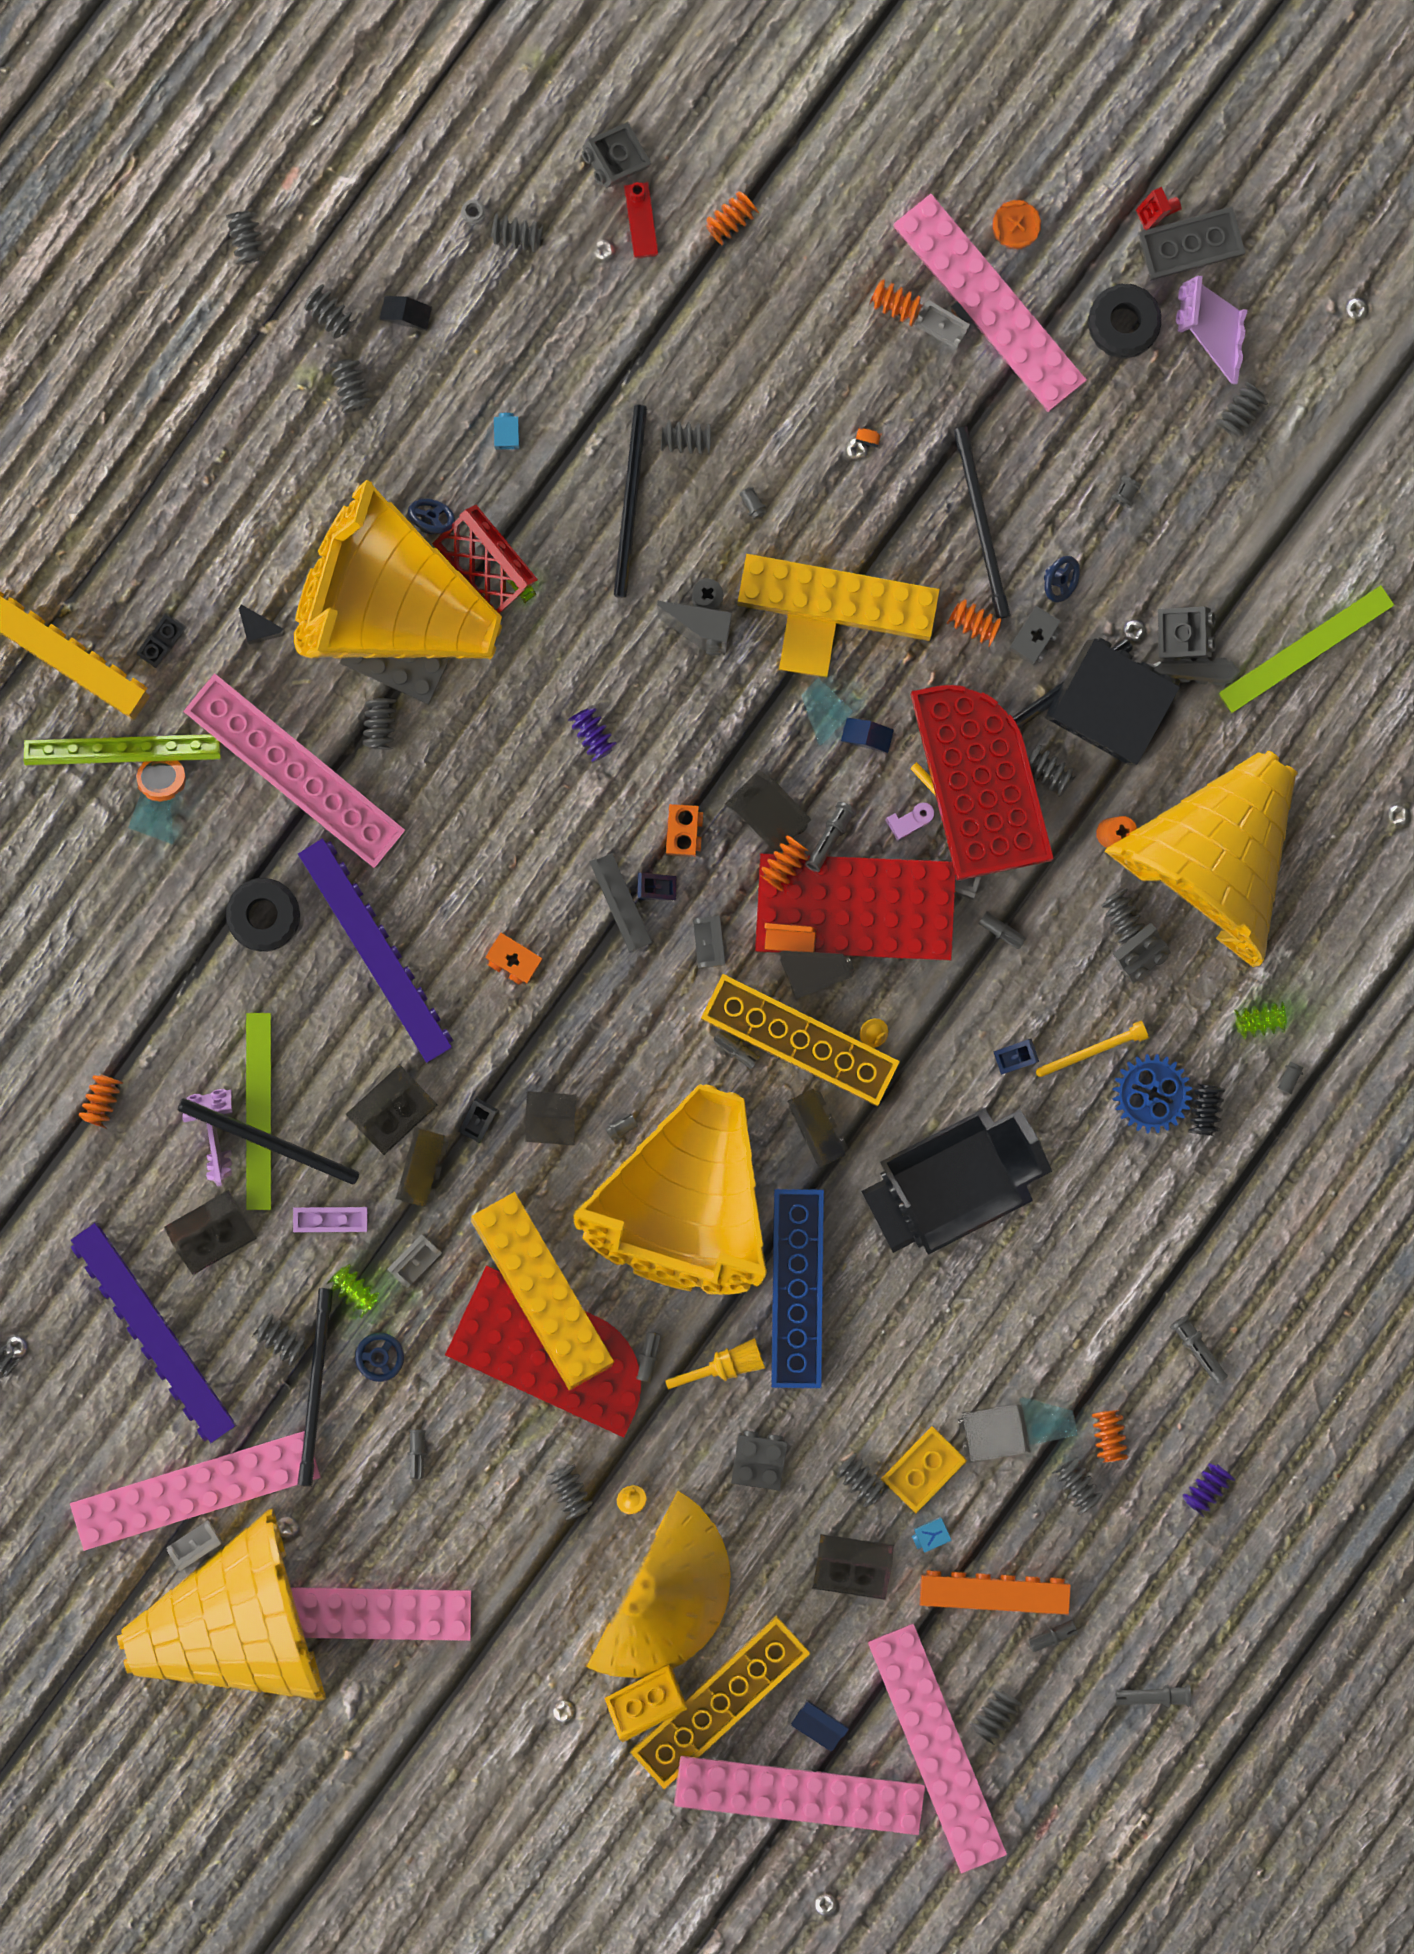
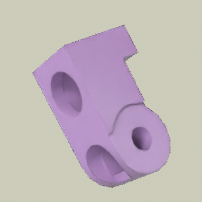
(909, 823)

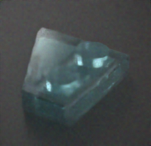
(824, 710)
(153, 819)
(1047, 1421)

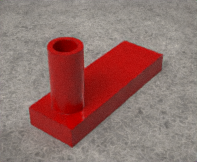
(1156, 207)
(641, 220)

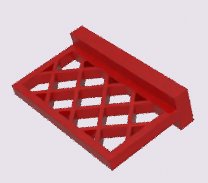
(494, 545)

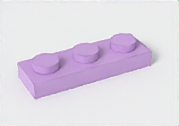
(330, 1219)

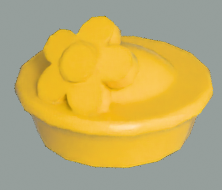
(874, 1032)
(631, 1499)

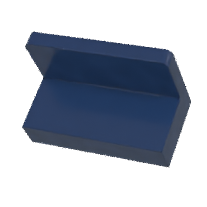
(819, 1725)

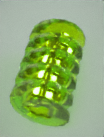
(1261, 1020)
(354, 1289)

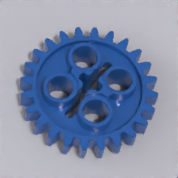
(1144, 1114)

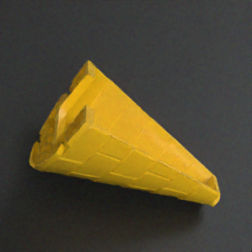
(388, 592)
(1222, 850)
(684, 1201)
(672, 1600)
(229, 1623)

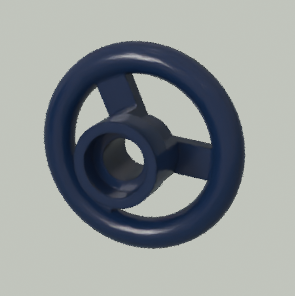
(429, 519)
(1059, 577)
(389, 1341)

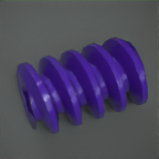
(592, 733)
(1208, 1488)

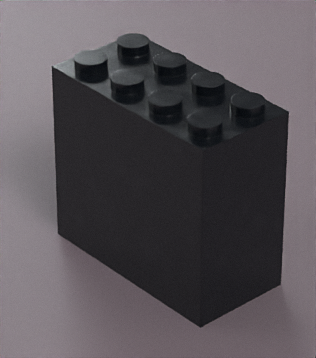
(1112, 701)

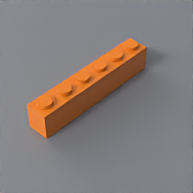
(994, 1594)

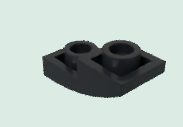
(161, 640)

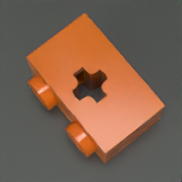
(506, 946)

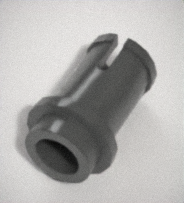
(753, 503)
(1290, 1077)
(621, 1127)

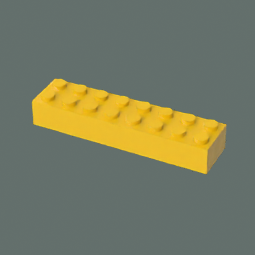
(838, 597)
(71, 659)
(799, 1040)
(542, 1291)
(721, 1700)

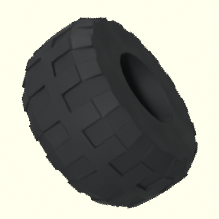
(1122, 344)
(241, 903)

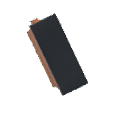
(959, 311)
(868, 437)

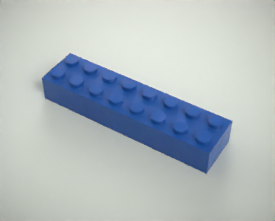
(797, 1288)

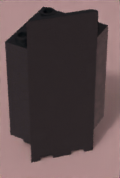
(956, 1181)

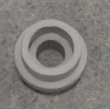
(470, 204)

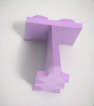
(1214, 324)
(219, 1162)

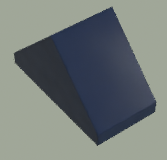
(867, 735)
(656, 887)
(1016, 1056)

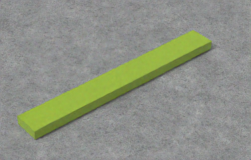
(1306, 649)
(121, 749)
(258, 1110)

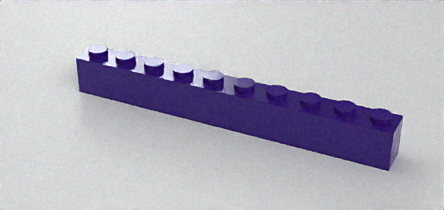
(375, 950)
(153, 1332)

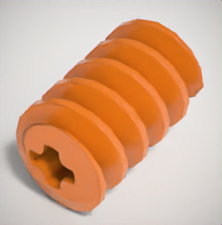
(730, 217)
(895, 301)
(975, 622)
(1107, 830)
(784, 863)
(99, 1100)
(1109, 1435)

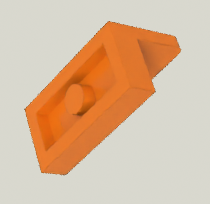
(790, 938)

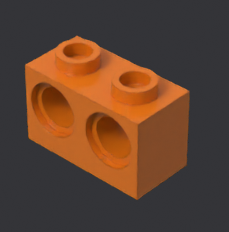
(677, 830)

